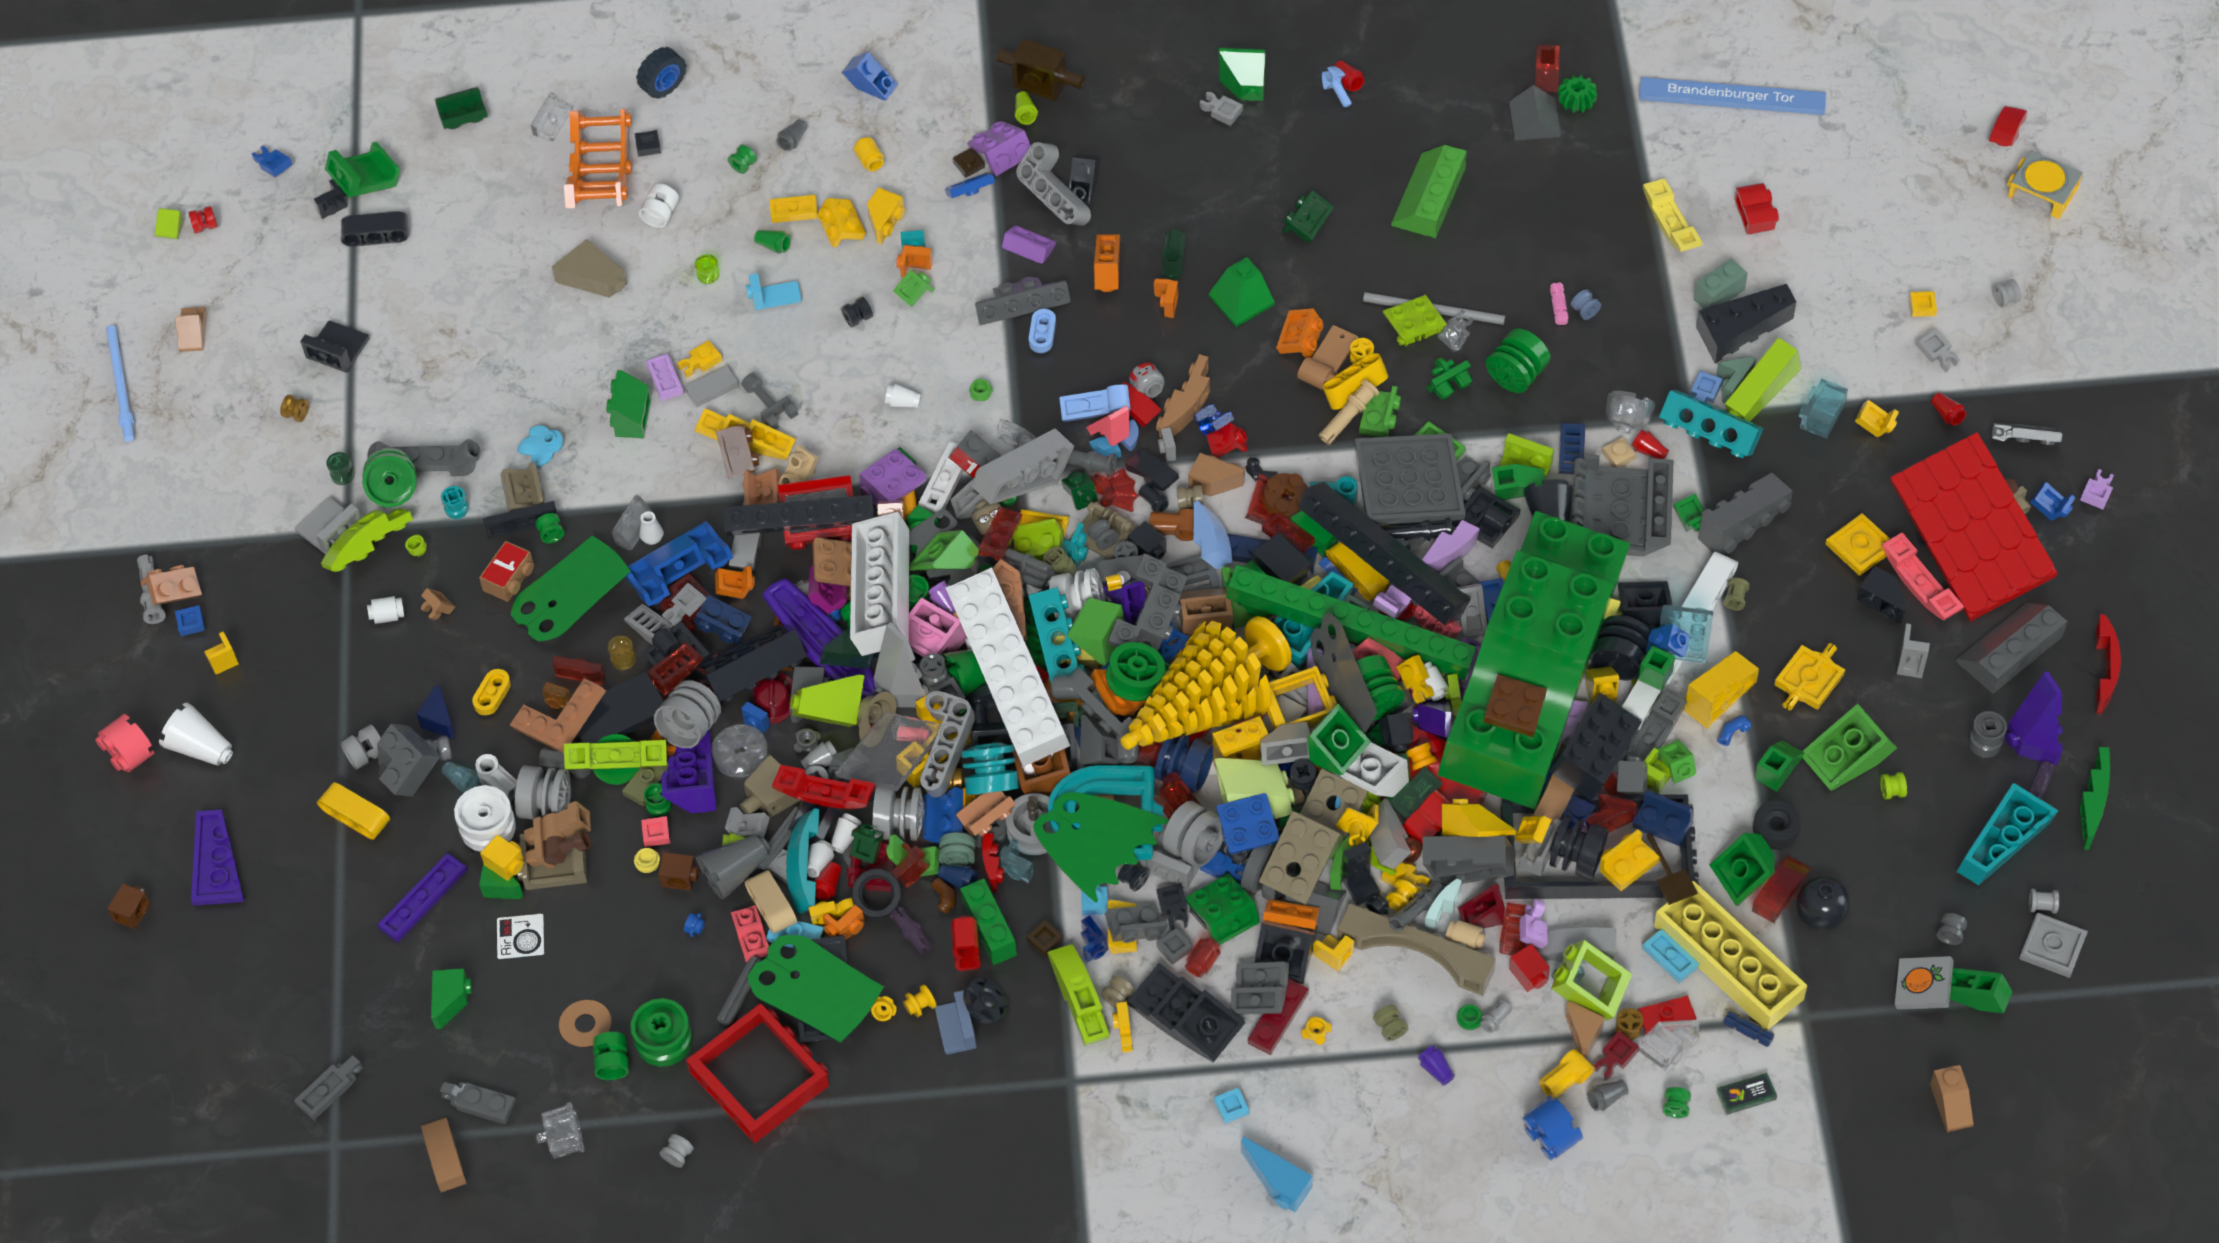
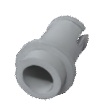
(1492, 1020)

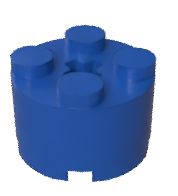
(1552, 1127)

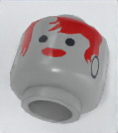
(1147, 379)

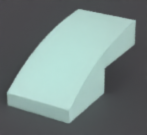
(1446, 902)

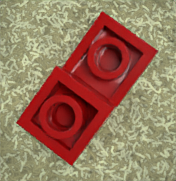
(2008, 126)
(1141, 406)
(992, 867)

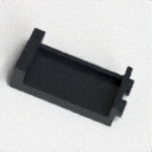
(622, 710)

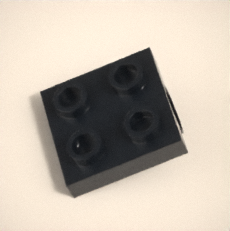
(1490, 515)
(667, 641)

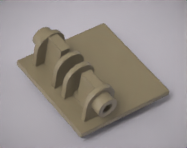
(1121, 525)

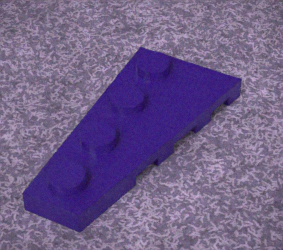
(214, 867)

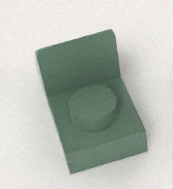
(1733, 374)

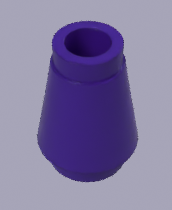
(1436, 1065)

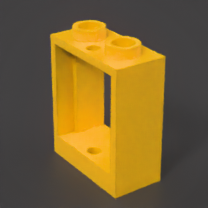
(1296, 681)
(1240, 745)

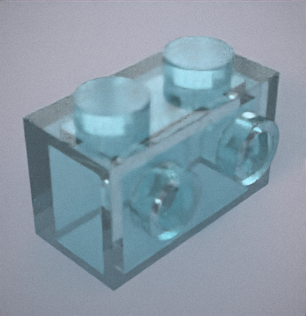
(1823, 408)

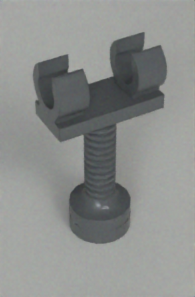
(753, 383)

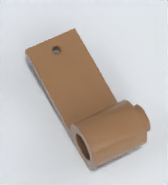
(1327, 358)

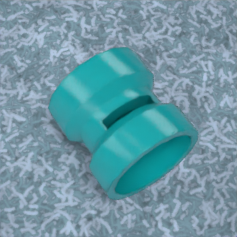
(454, 502)

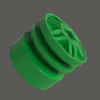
(1518, 360)
(1381, 685)

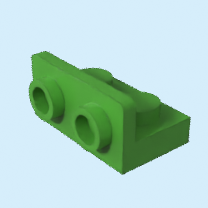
(1379, 412)

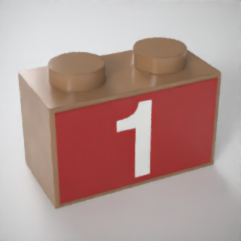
(507, 571)

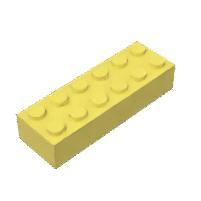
(1732, 957)

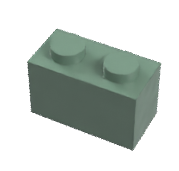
(1720, 285)

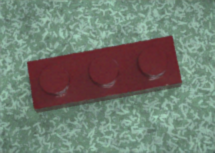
(1273, 1026)

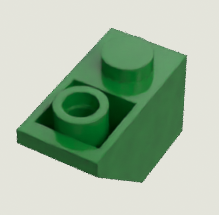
(1512, 480)
(1777, 764)

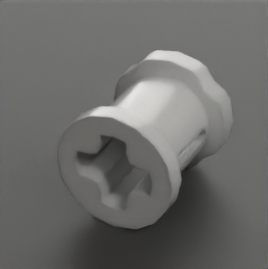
(2043, 901)

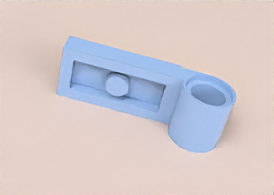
(1094, 403)

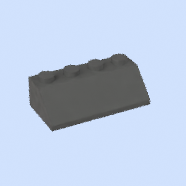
(2013, 645)

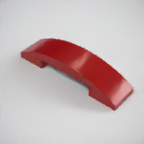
(2107, 640)
(823, 791)

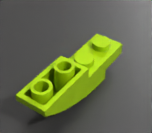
(356, 541)
(1079, 993)

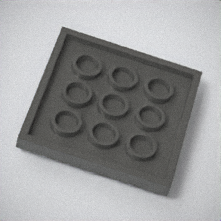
(1409, 478)

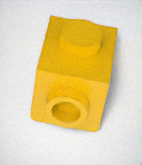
(1875, 419)

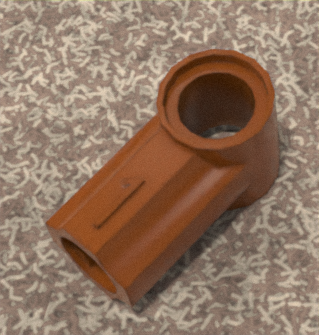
(1178, 524)

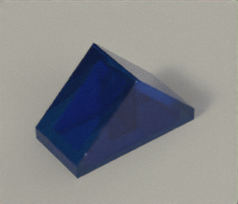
(434, 714)

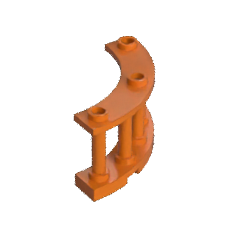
(575, 187)

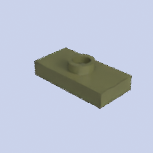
(641, 780)

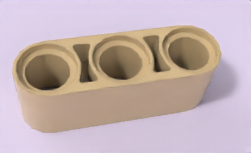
(770, 901)

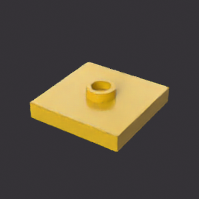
(1859, 544)

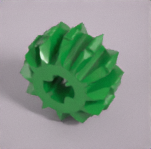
(1577, 94)

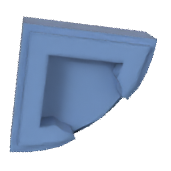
(1131, 442)

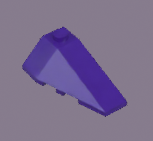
(2035, 724)
(691, 778)

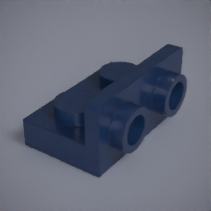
(722, 620)
(1663, 818)

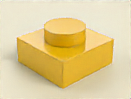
(1923, 304)

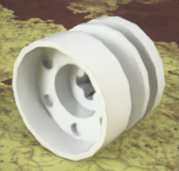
(1077, 591)

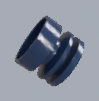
(1189, 762)

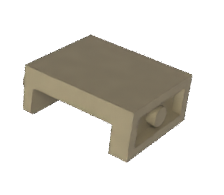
(570, 872)

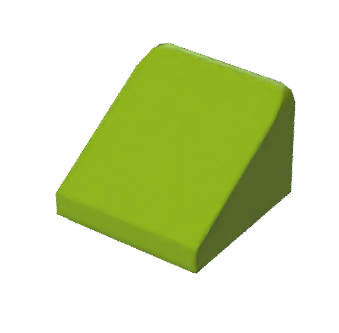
(168, 223)

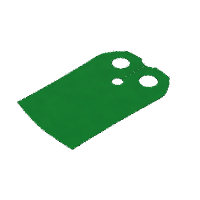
(574, 585)
(825, 994)

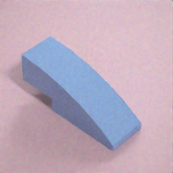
(1211, 537)

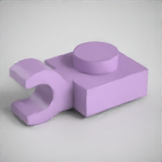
(1575, 716)
(1532, 928)

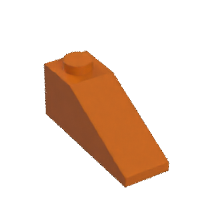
(1107, 262)

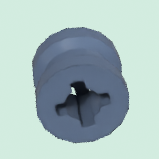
(1585, 304)

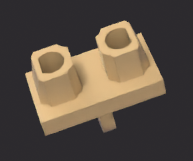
(800, 466)

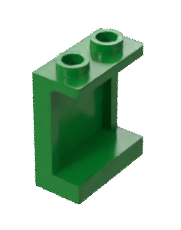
(363, 172)

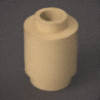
(1465, 933)

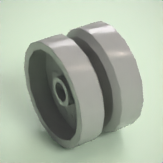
(1193, 834)

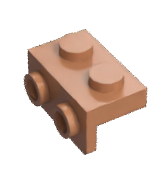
(761, 488)
(173, 585)
(984, 810)

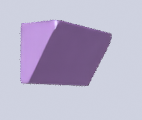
(1028, 244)

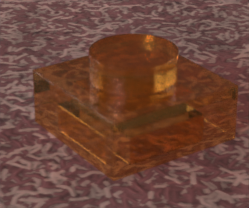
(556, 695)

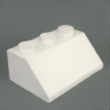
(1378, 771)

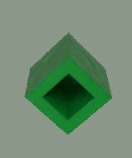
(1656, 668)

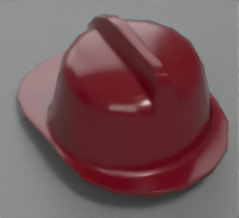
(774, 697)

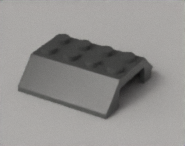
(1625, 502)

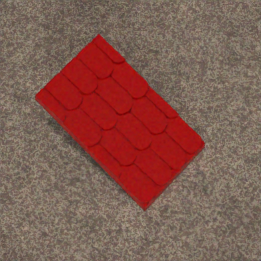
(1973, 526)

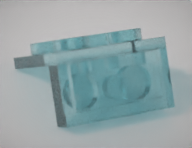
(1696, 624)

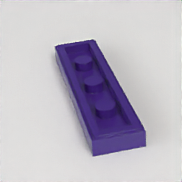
(422, 897)

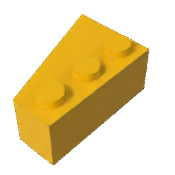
(1719, 688)

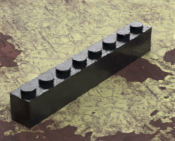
(1384, 553)

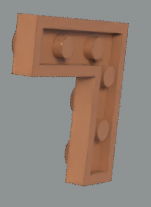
(567, 725)

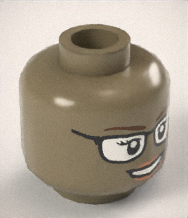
(984, 516)

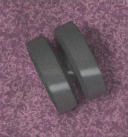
(1254, 869)

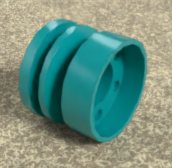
(990, 769)

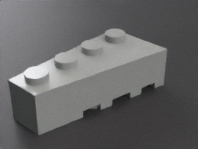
(1024, 468)

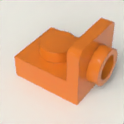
(1169, 294)

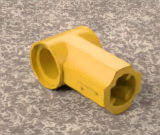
(1571, 1070)

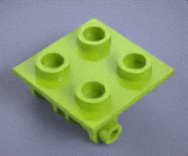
(1415, 319)

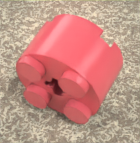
(125, 744)

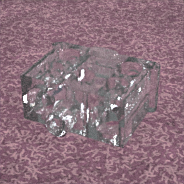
(561, 1131)

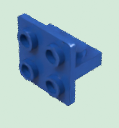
(1247, 823)

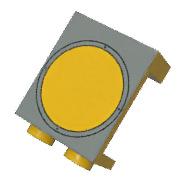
(2046, 180)

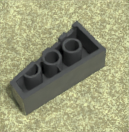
(1744, 514)

